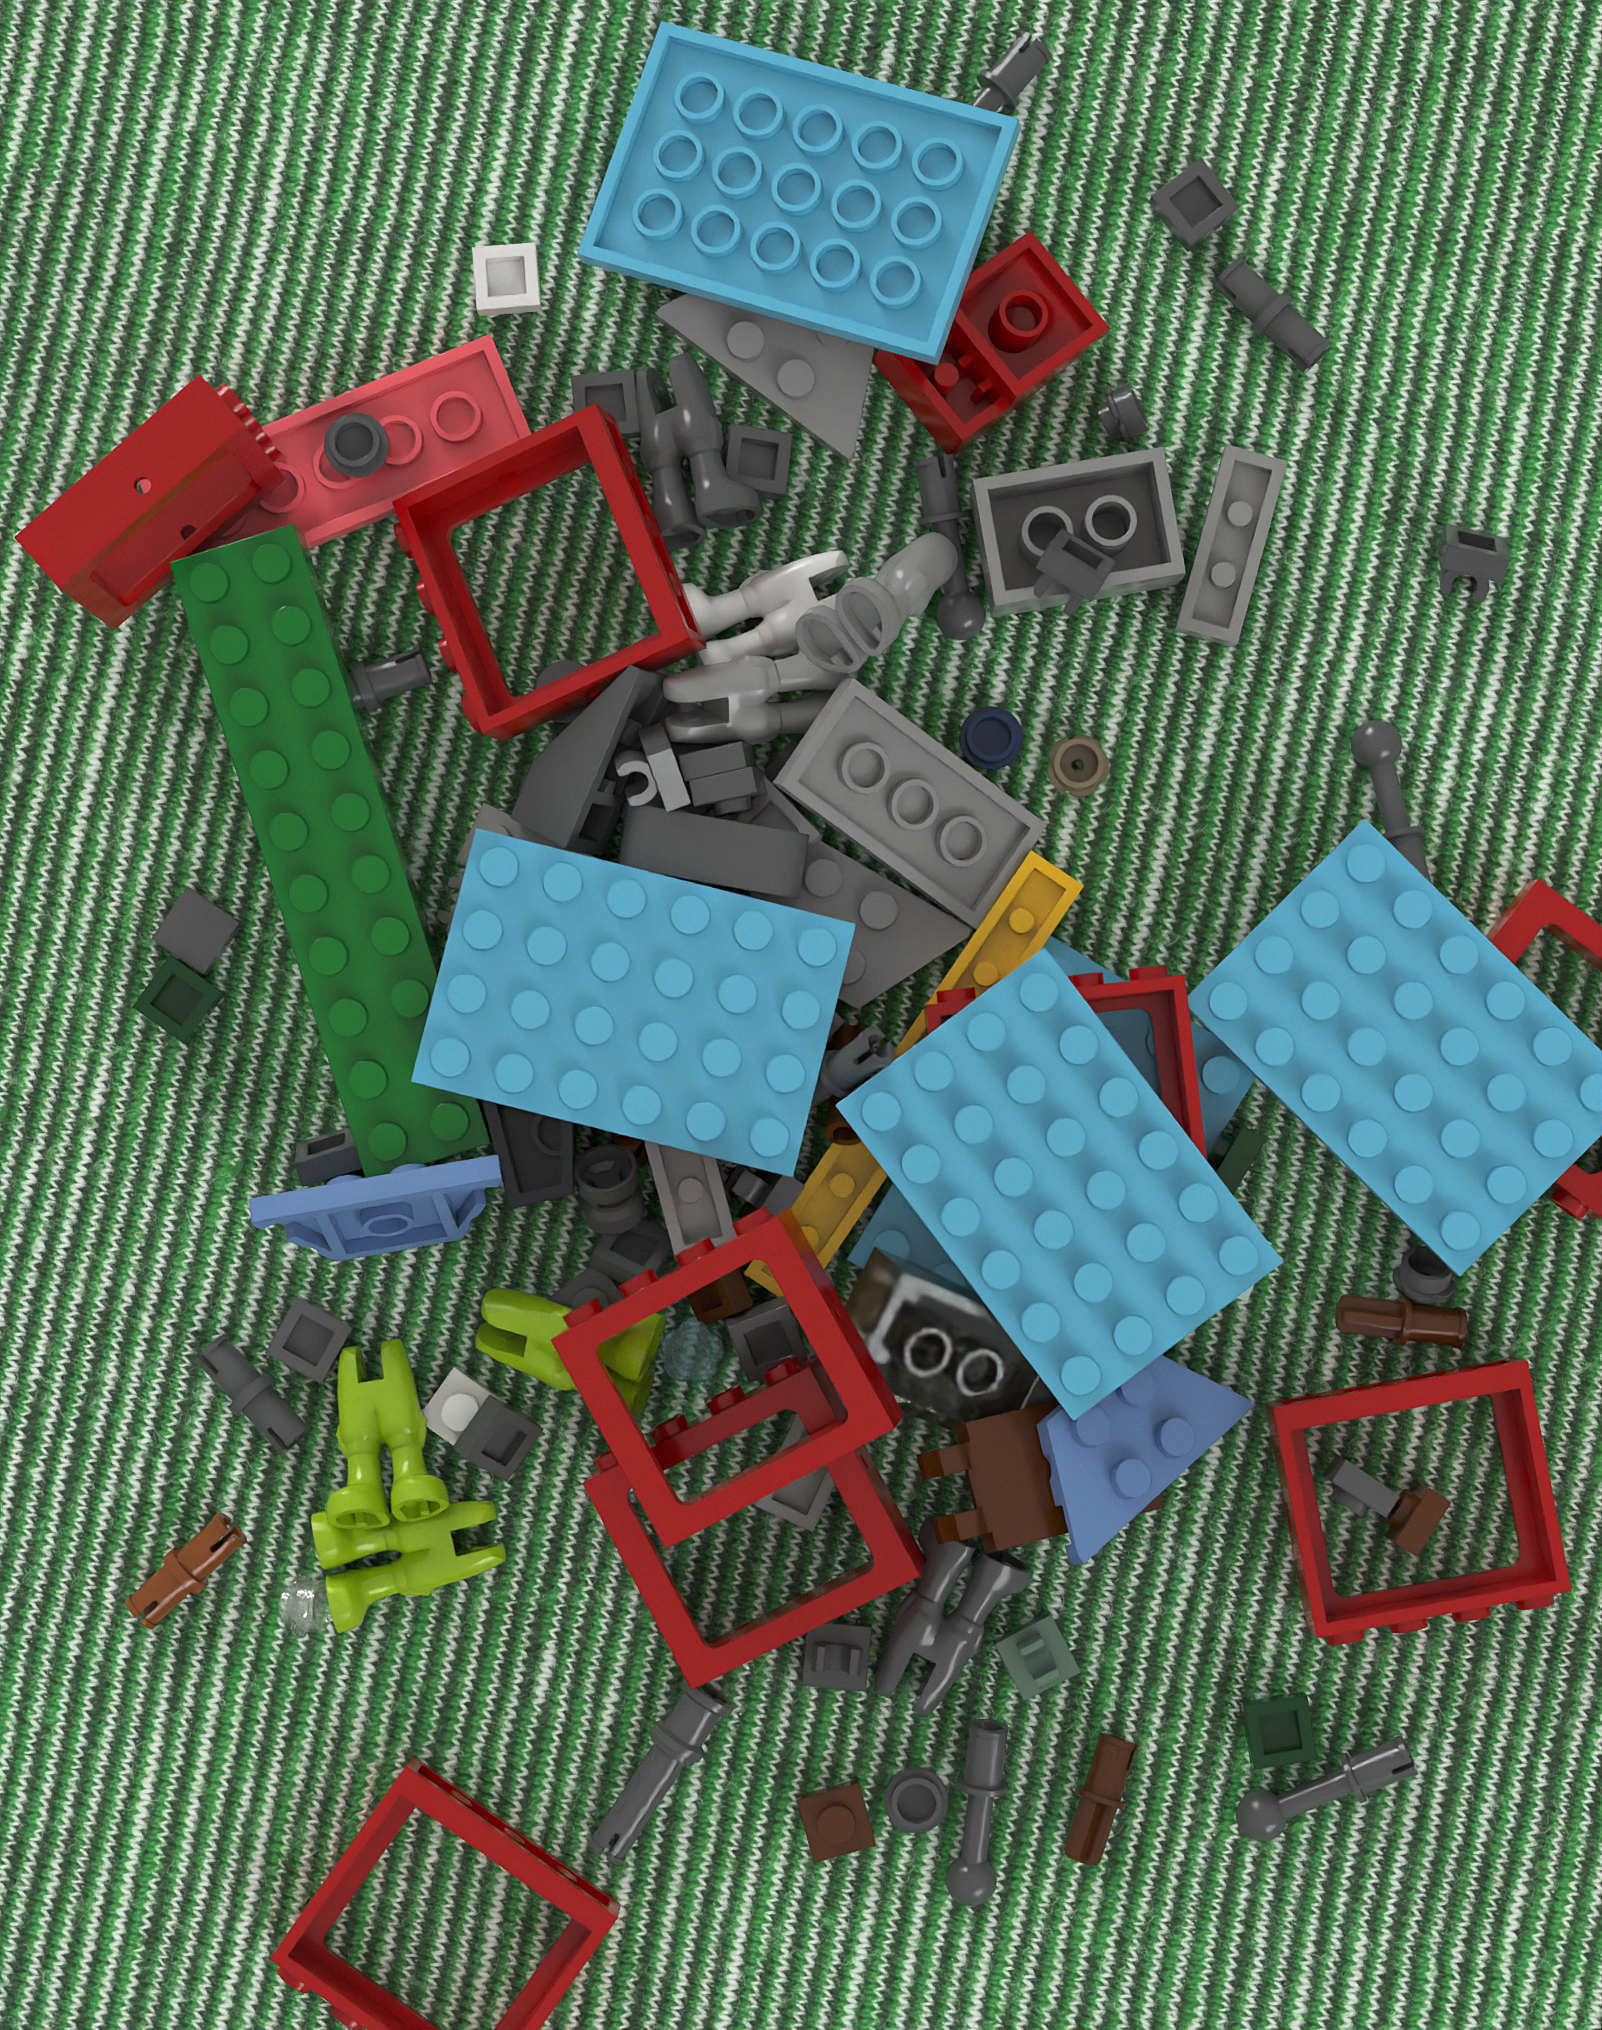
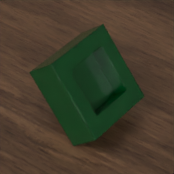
(178, 999)
(1234, 1154)
(1278, 1730)

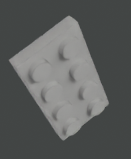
(909, 803)

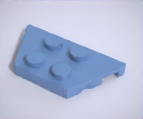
(382, 1212)
(1131, 1448)

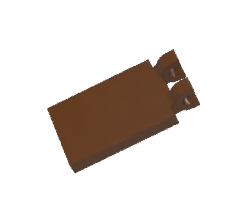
(1005, 1481)

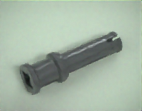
(676, 1744)

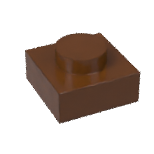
(721, 1298)
(1415, 1517)
(836, 1820)

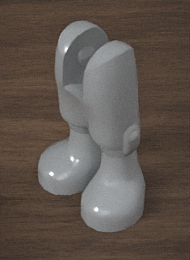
(875, 609)
(736, 698)

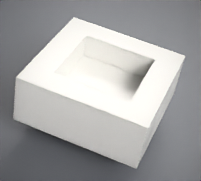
(506, 279)
(456, 1404)

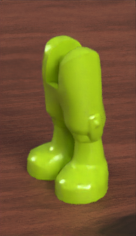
(521, 1335)
(378, 1415)
(424, 1563)

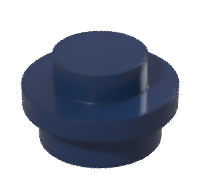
(990, 738)

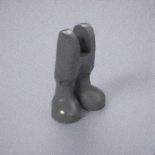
(694, 433)
(941, 1638)

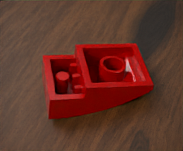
(1008, 340)

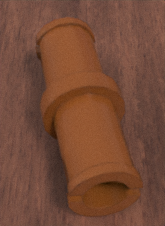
(185, 1570)

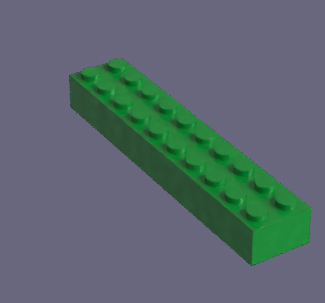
(326, 839)

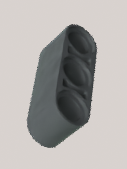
(713, 850)

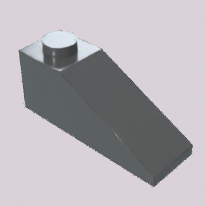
(573, 783)

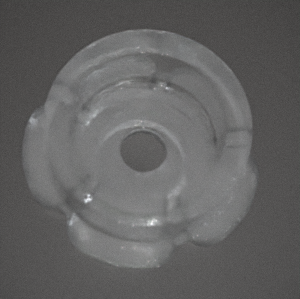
(305, 1606)

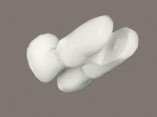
(776, 596)

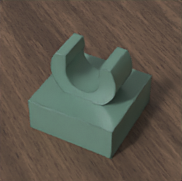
(1036, 1656)

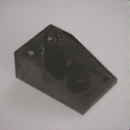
(937, 1344)

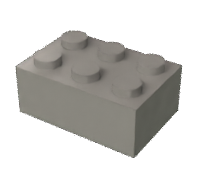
(1108, 502)

